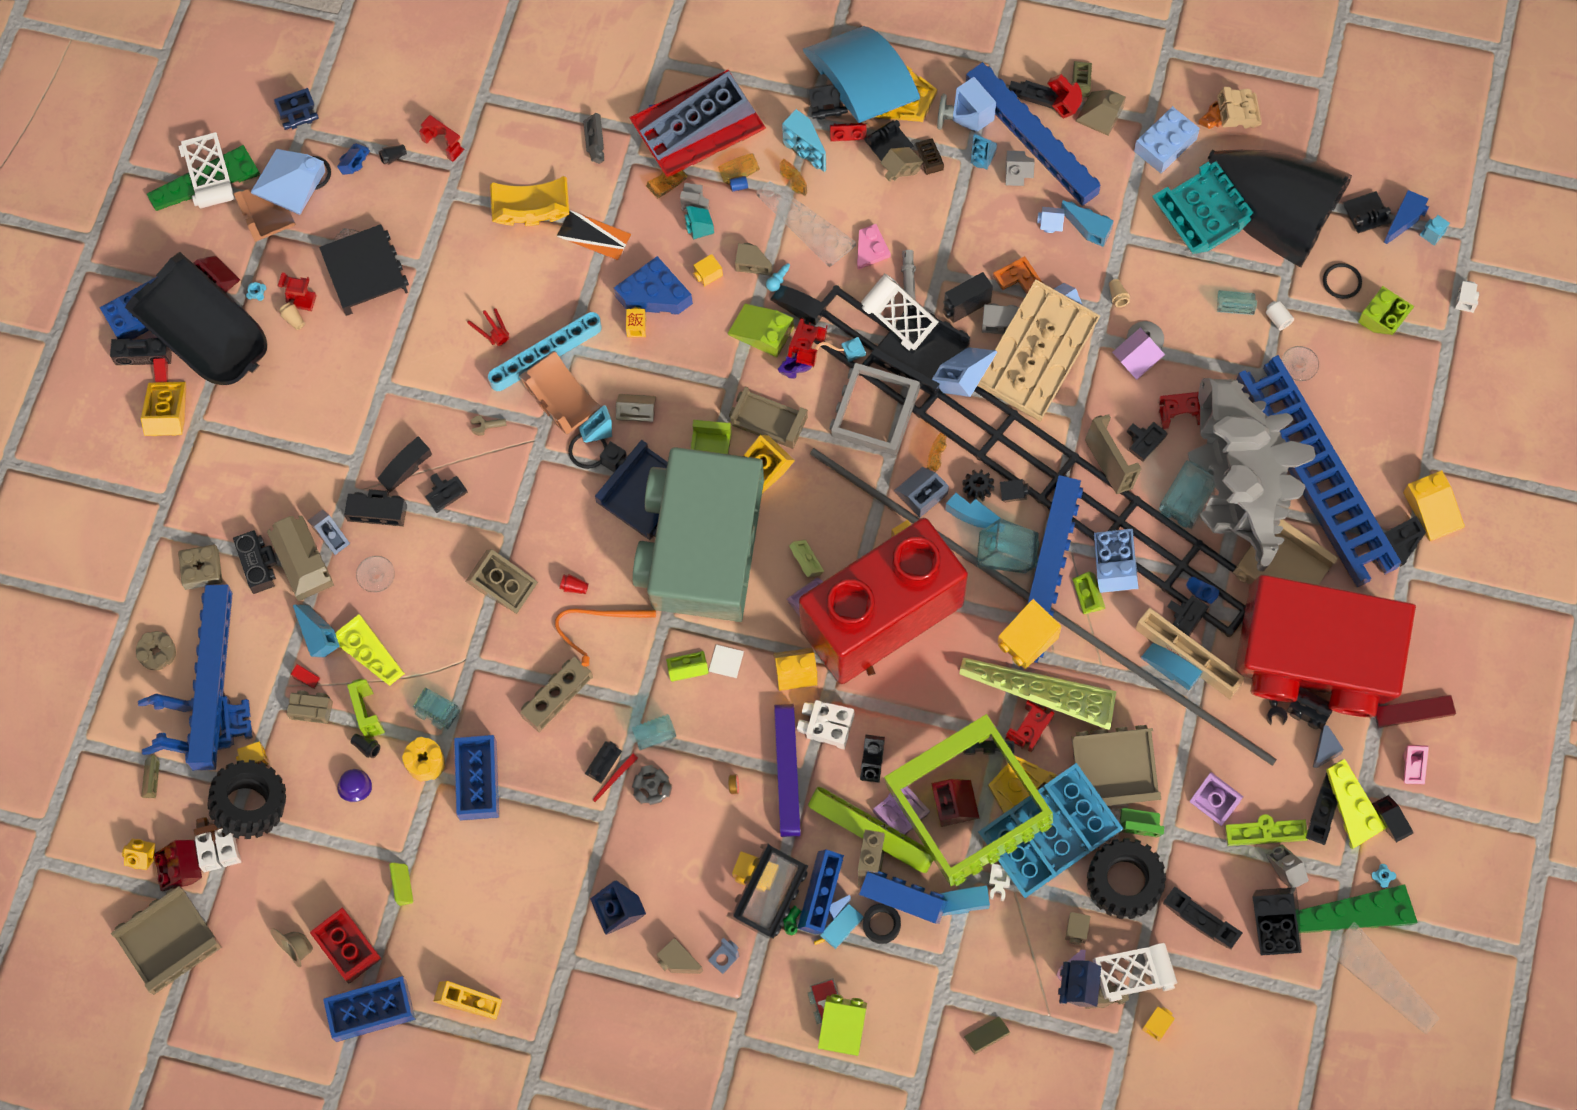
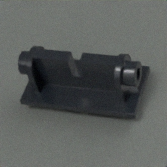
(603, 761)

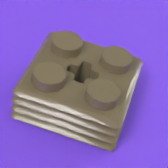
(208, 574)

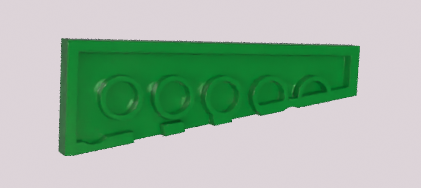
(239, 168)
(1372, 910)

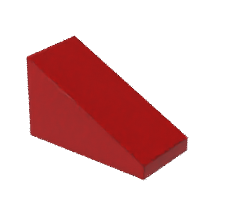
(160, 370)
(305, 676)

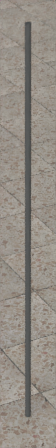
(1057, 616)

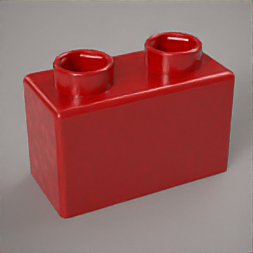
(882, 600)
(1324, 643)

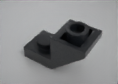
(872, 758)
(1393, 818)

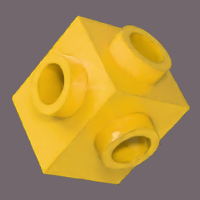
(138, 854)

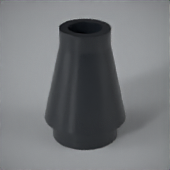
(391, 154)
(365, 745)

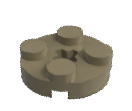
(162, 658)

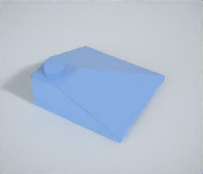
(289, 179)

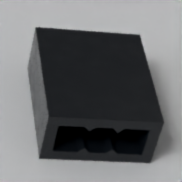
(967, 297)

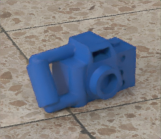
(352, 160)

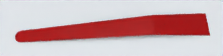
(618, 773)

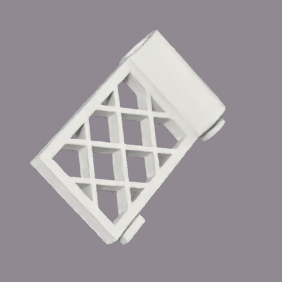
(210, 193)
(880, 297)
(1158, 966)

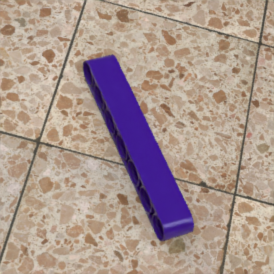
(787, 770)

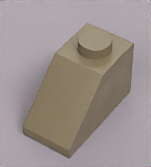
(752, 260)
(677, 959)

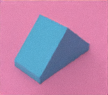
(597, 426)

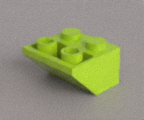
(1385, 312)

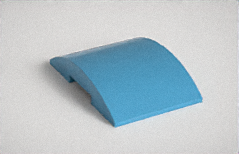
(864, 72)
(1078, 828)

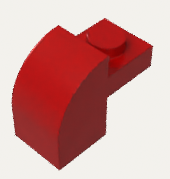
(1068, 94)

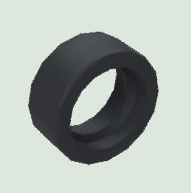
(881, 939)

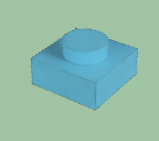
(853, 349)

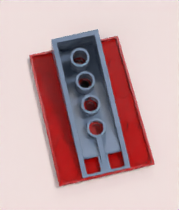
(697, 123)

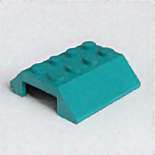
(1205, 209)

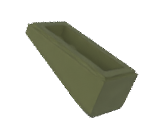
(1083, 82)

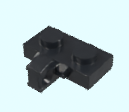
(1145, 439)
(445, 492)
(1188, 614)

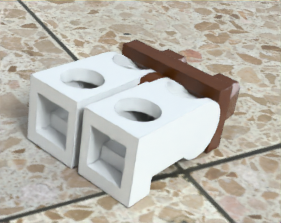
(214, 846)

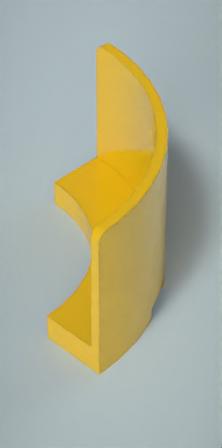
(529, 203)

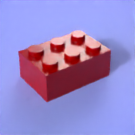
(345, 945)

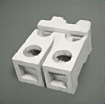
(827, 723)

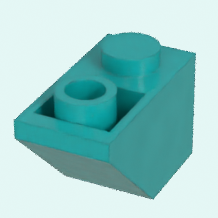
(698, 222)

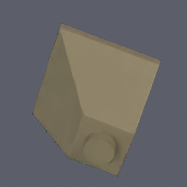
(1101, 110)

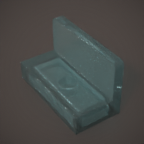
(1236, 302)

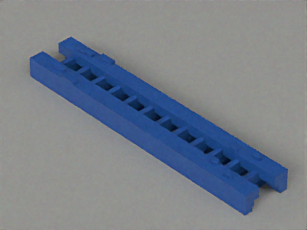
(1333, 470)

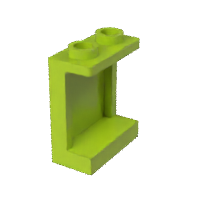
(711, 436)
(371, 725)
(842, 1024)

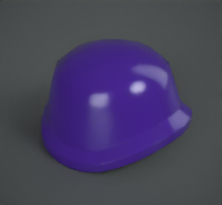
(354, 785)

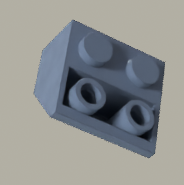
(922, 491)

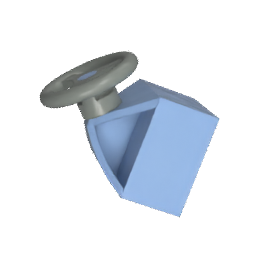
(972, 107)

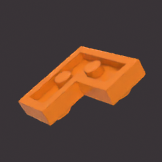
(1018, 271)

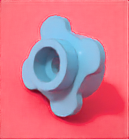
(252, 287)
(1377, 876)

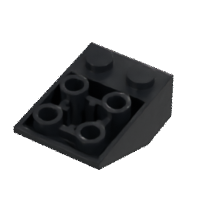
(1277, 921)

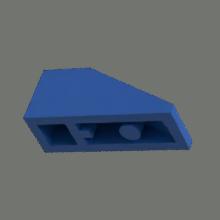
(1408, 214)

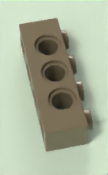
(540, 719)

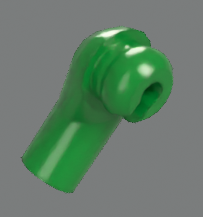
(789, 922)

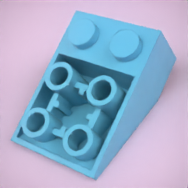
(802, 137)

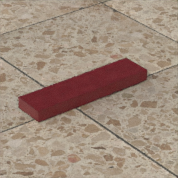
(1415, 711)

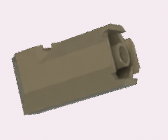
(299, 557)

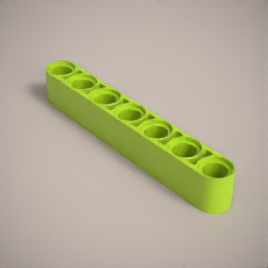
(858, 821)

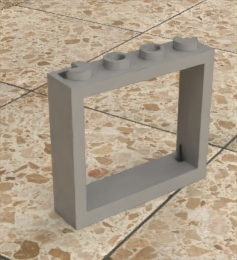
(890, 448)

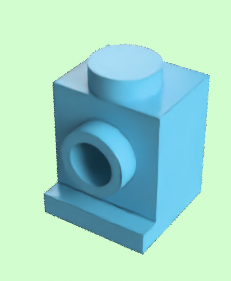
(1434, 229)

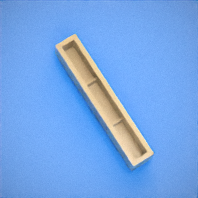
(1170, 637)

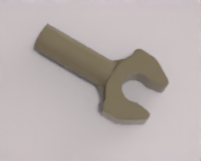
(486, 424)

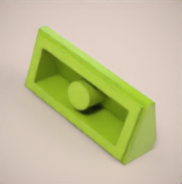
(1088, 593)
(687, 666)
(401, 883)

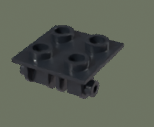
(887, 138)
(1367, 212)

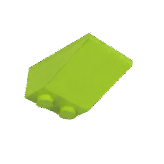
(762, 328)

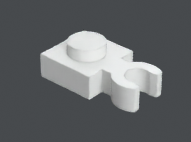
(999, 879)

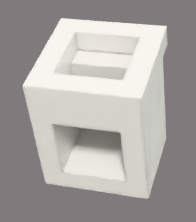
(1467, 297)

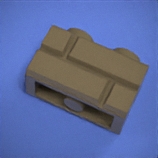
(309, 707)

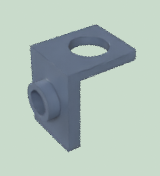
(730, 950)

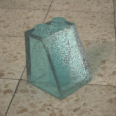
(1188, 495)
(1007, 547)

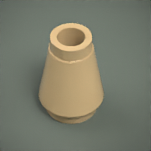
(1118, 293)
(291, 315)

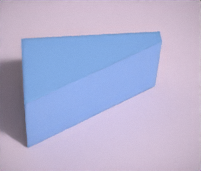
(838, 906)

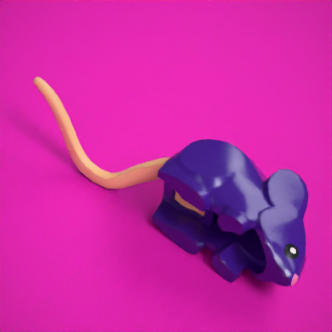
(791, 368)

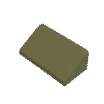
(150, 777)
(987, 1035)

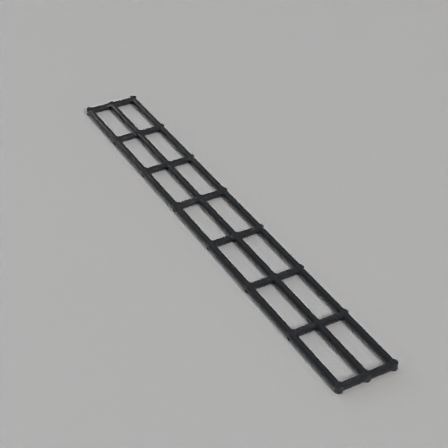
(997, 435)

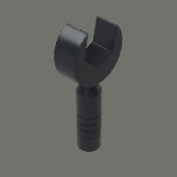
(1276, 711)

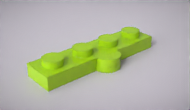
(1266, 831)

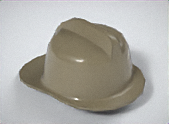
(294, 944)

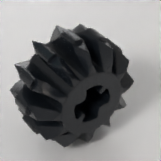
(978, 478)

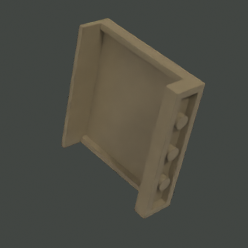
(1119, 764)
(166, 939)

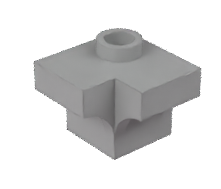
(1018, 167)
(693, 196)

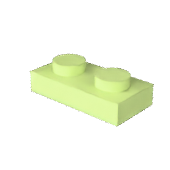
(806, 558)

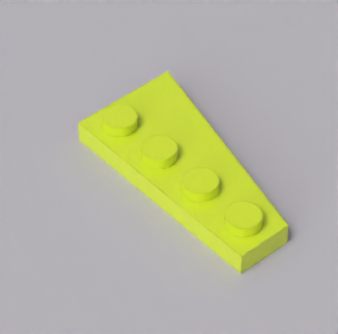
(366, 648)
(1357, 811)

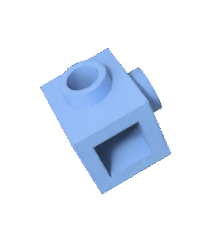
(1051, 219)

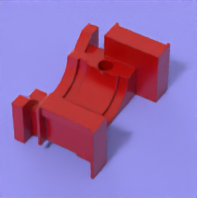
(432, 127)
(297, 290)
(803, 341)
(1180, 404)
(1031, 725)

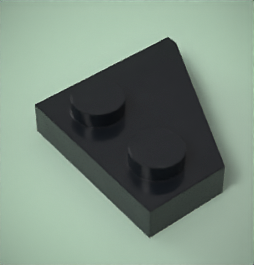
(1405, 538)

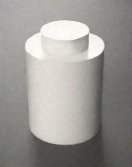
(1279, 315)

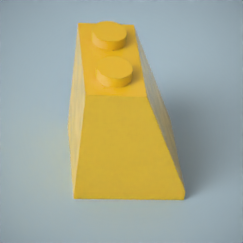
(1029, 634)
(796, 669)

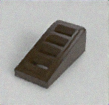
(933, 167)

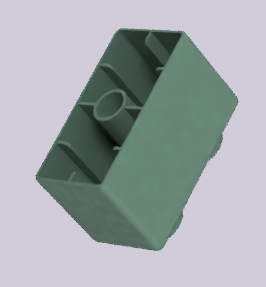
(702, 535)

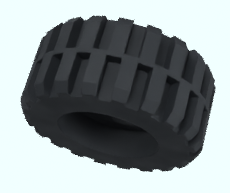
(246, 776)
(1133, 853)

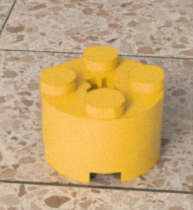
(420, 749)

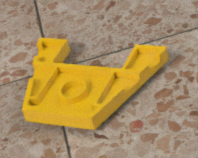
(918, 109)
(1008, 788)

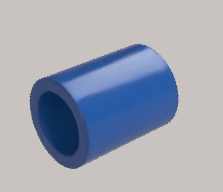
(738, 183)

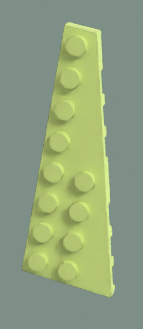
(1069, 697)

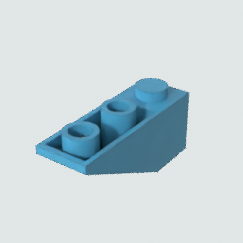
(982, 151)
(1091, 225)
(317, 632)

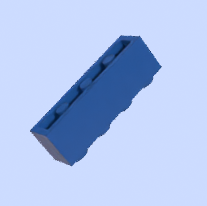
(820, 892)

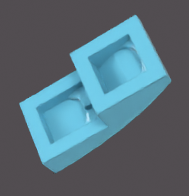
(842, 926)

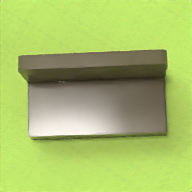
(635, 407)

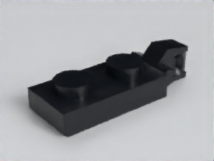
(1034, 93)
(988, 747)

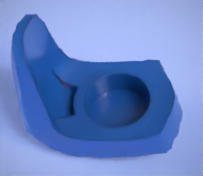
(1202, 590)

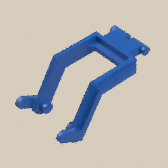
(231, 723)

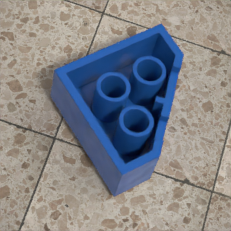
(654, 290)

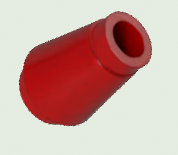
(573, 584)

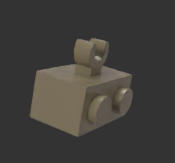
(901, 163)

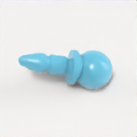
(773, 282)

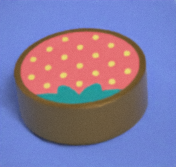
(733, 782)

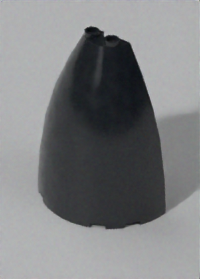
(1287, 197)

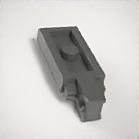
(594, 137)

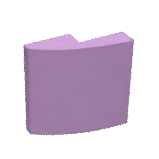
(892, 815)

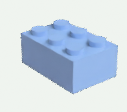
(1166, 139)

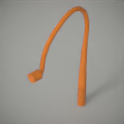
(615, 613)

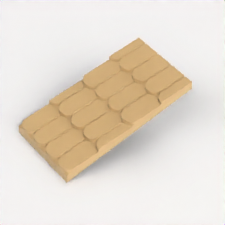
(1038, 350)

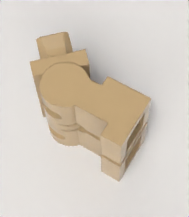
(1239, 108)

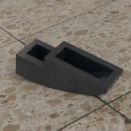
(799, 304)
(404, 464)

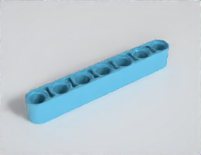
(549, 343)

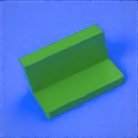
(1141, 823)

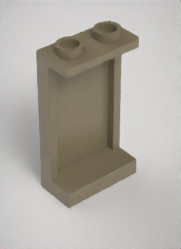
(768, 417)
(1109, 457)
(871, 854)

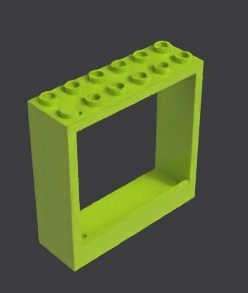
(942, 752)

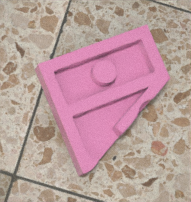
(871, 247)

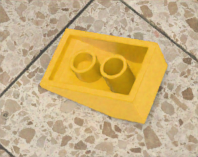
(164, 409)
(774, 459)
(1434, 505)

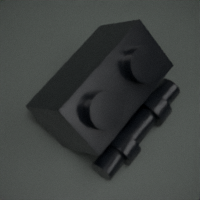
(822, 96)
(1310, 709)

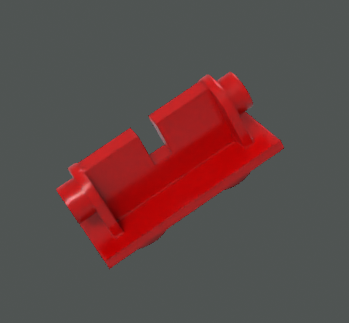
(850, 132)

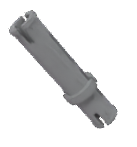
(908, 273)

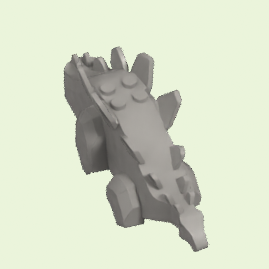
(1247, 466)

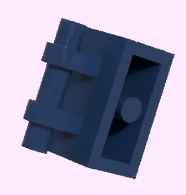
(294, 104)
(1080, 983)

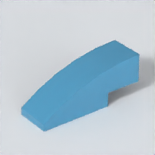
(973, 513)
(1172, 665)
(966, 900)

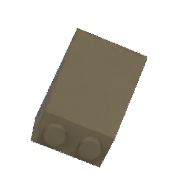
(501, 581)

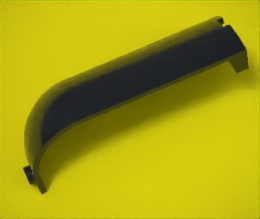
(199, 322)

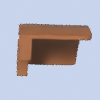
(263, 216)
(559, 393)

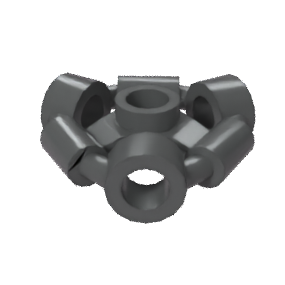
(651, 785)

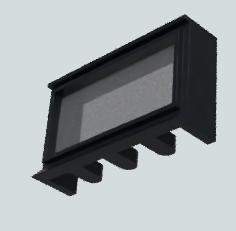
(769, 892)

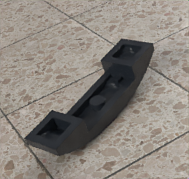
(1322, 814)
(1201, 919)

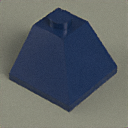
(617, 907)

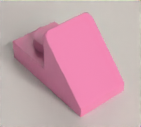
(1415, 764)

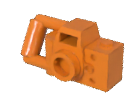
(1213, 117)

